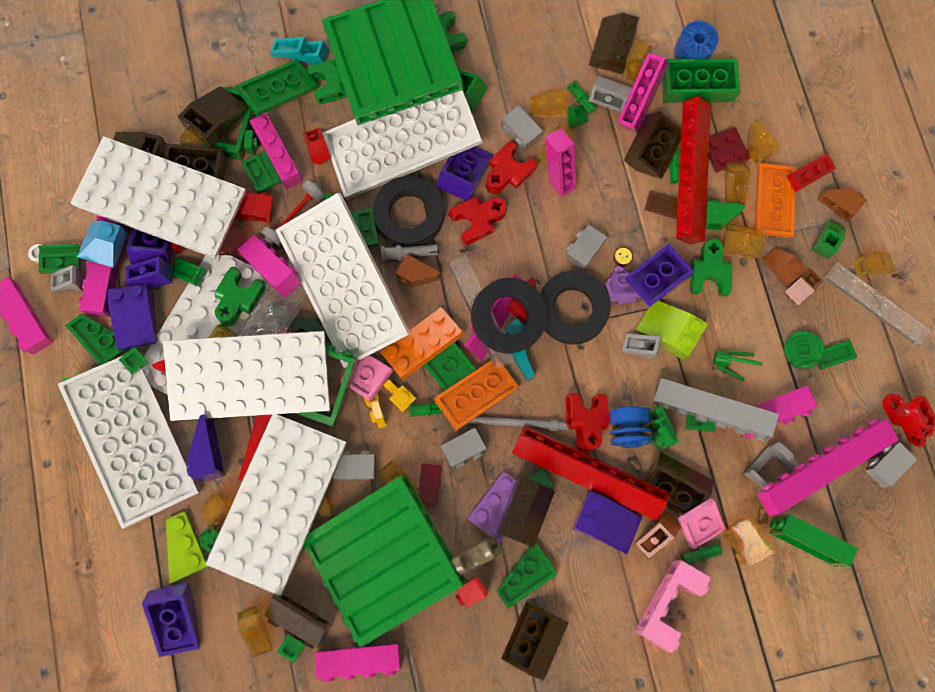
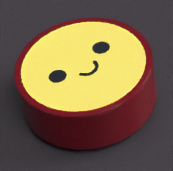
(623, 256)

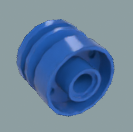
(696, 41)
(630, 423)

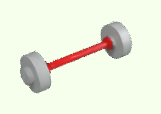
(313, 191)

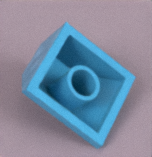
(103, 243)

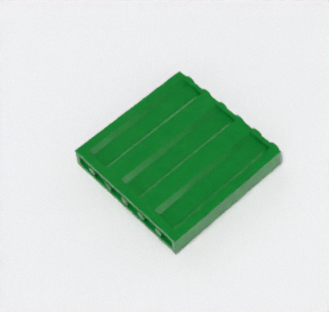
(391, 57)
(383, 560)

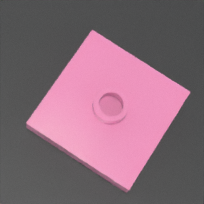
(369, 377)
(701, 523)

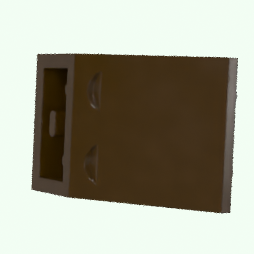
(212, 115)
(143, 141)

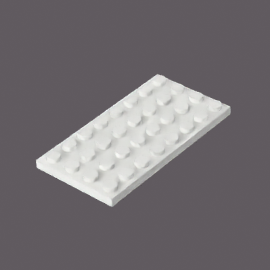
(400, 143)
(159, 197)
(342, 279)
(195, 312)
(247, 375)
(128, 441)
(276, 504)

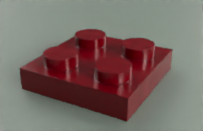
(726, 148)

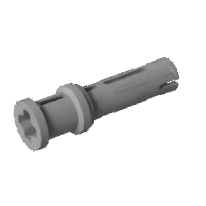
(398, 252)

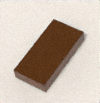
(661, 205)

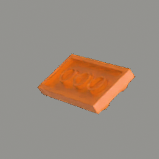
(775, 200)
(423, 344)
(475, 394)

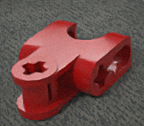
(507, 171)
(481, 217)
(915, 418)
(587, 422)

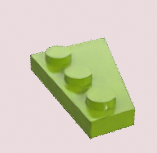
(183, 548)

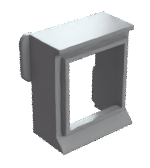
(780, 452)

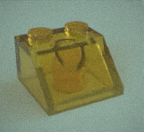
(747, 541)

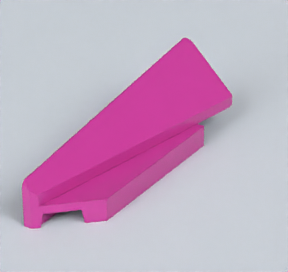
(473, 344)

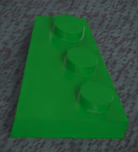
(95, 339)
(527, 576)

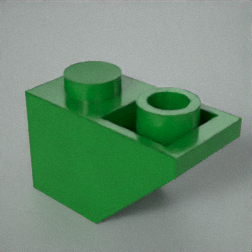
(721, 214)
(829, 239)

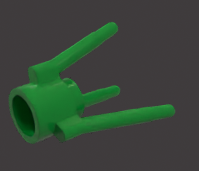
(724, 358)

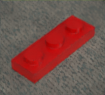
(811, 172)

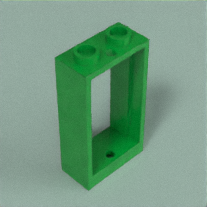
(236, 151)
(325, 417)
(813, 540)

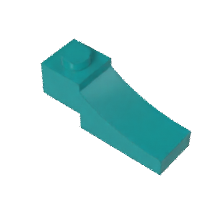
(300, 49)
(520, 357)

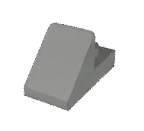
(66, 279)
(642, 345)

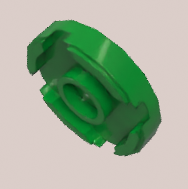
(804, 350)

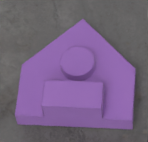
(619, 289)

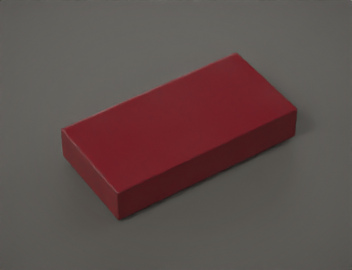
(429, 483)

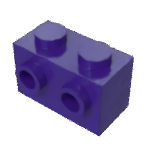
(153, 272)

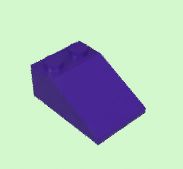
(464, 172)
(146, 246)
(659, 275)
(132, 315)
(205, 455)
(607, 522)
(172, 619)

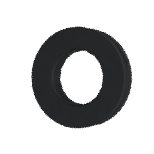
(407, 187)
(593, 290)
(534, 308)

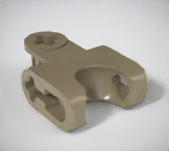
(477, 556)

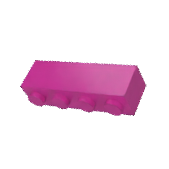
(643, 92)
(276, 151)
(561, 162)
(269, 266)
(22, 318)
(789, 405)
(356, 661)

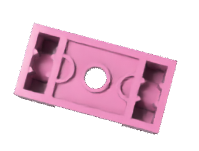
(677, 575)

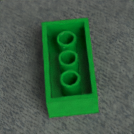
(708, 78)

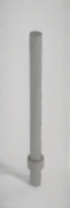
(552, 425)

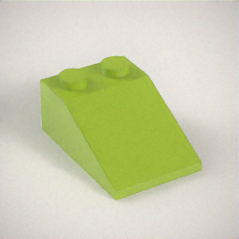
(676, 328)

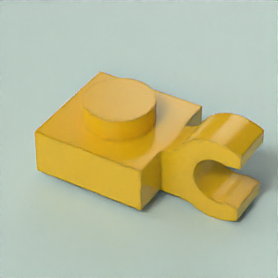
(400, 397)
(376, 414)

